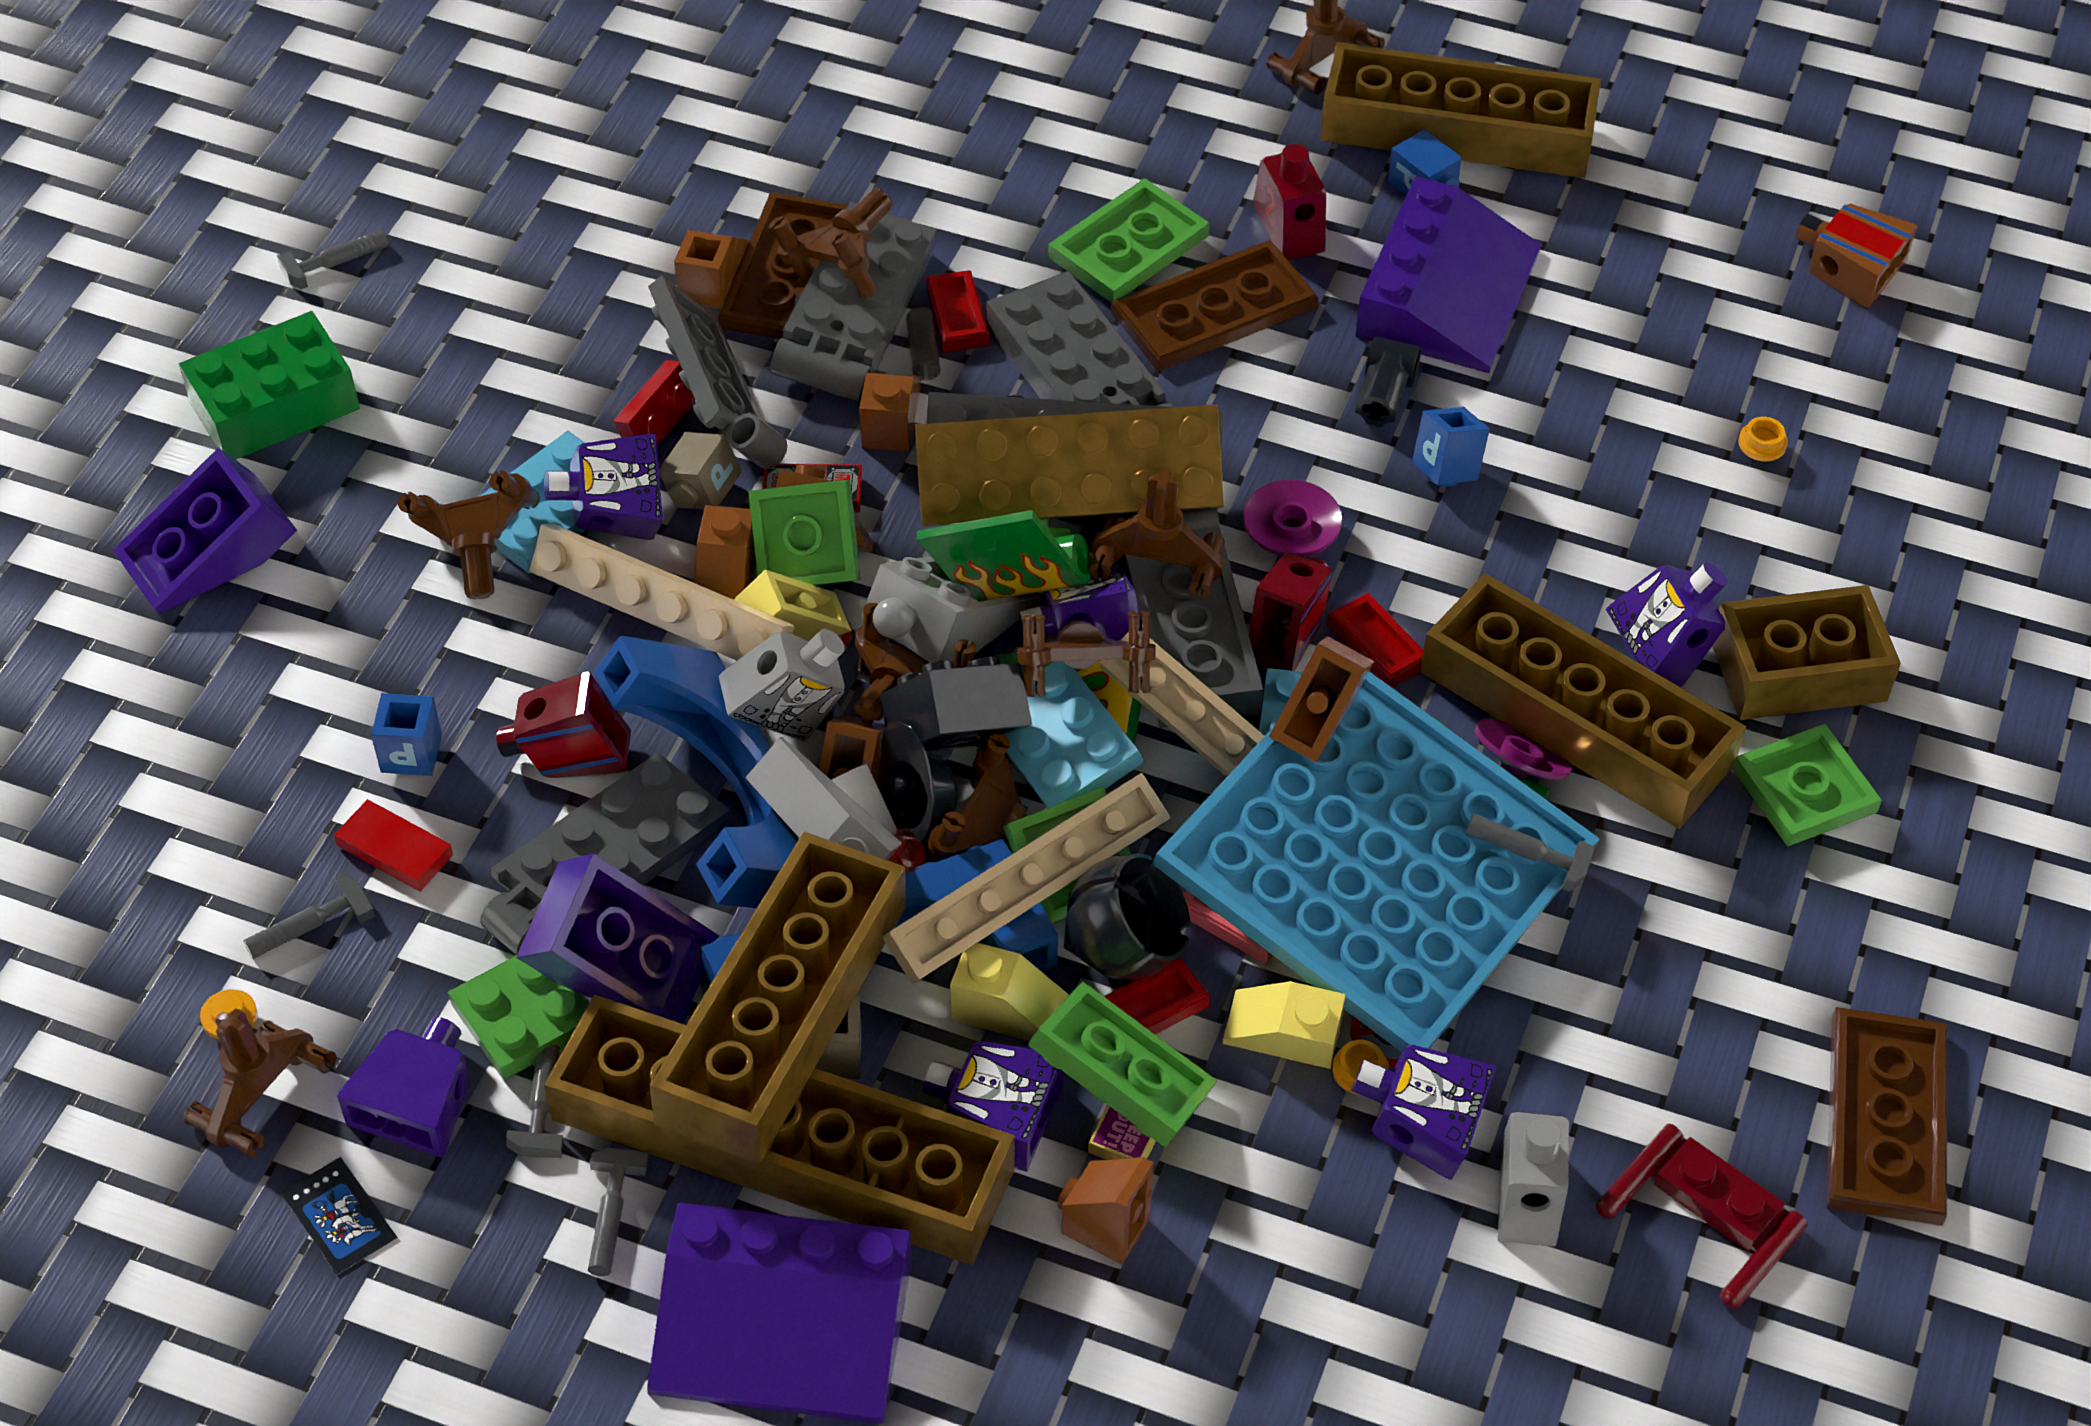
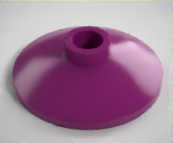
(1292, 518)
(1519, 753)

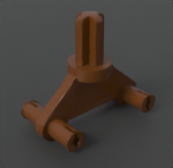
(1326, 27)
(838, 243)
(473, 525)
(1161, 536)
(1083, 646)
(888, 662)
(988, 809)
(250, 1067)

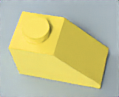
(796, 603)
(1002, 992)
(1287, 1022)

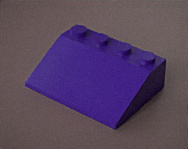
(1447, 277)
(780, 1312)

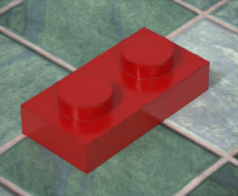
(657, 404)

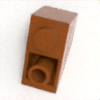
(708, 266)

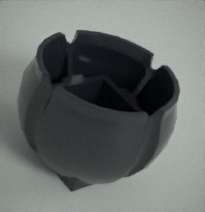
(1126, 918)

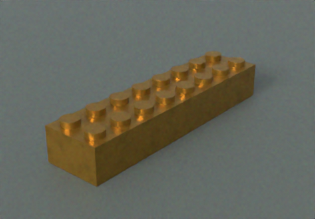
(837, 1152)

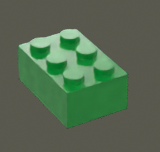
(269, 385)

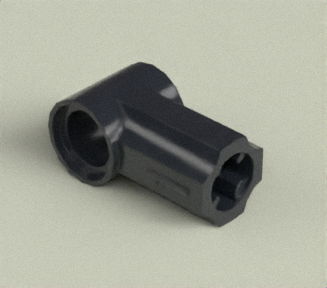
(1388, 372)

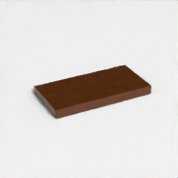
(764, 285)
(1214, 305)
(1888, 1116)

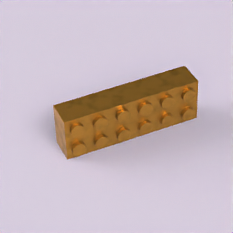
(1472, 107)
(1067, 463)
(1582, 700)
(778, 998)

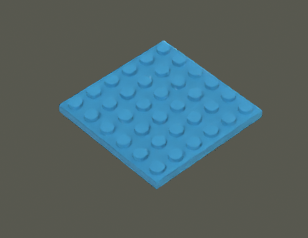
(1366, 863)

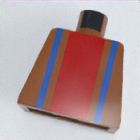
(1857, 250)

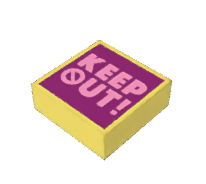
(1118, 1138)

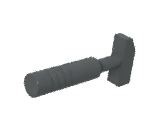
(330, 257)
(1534, 849)
(312, 918)
(535, 1142)
(609, 1215)

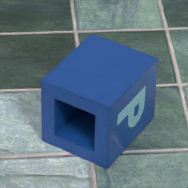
(1425, 158)
(1450, 446)
(406, 734)

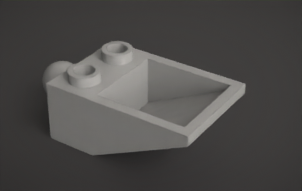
(931, 612)

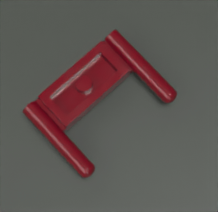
(1717, 1196)

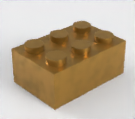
(1805, 652)

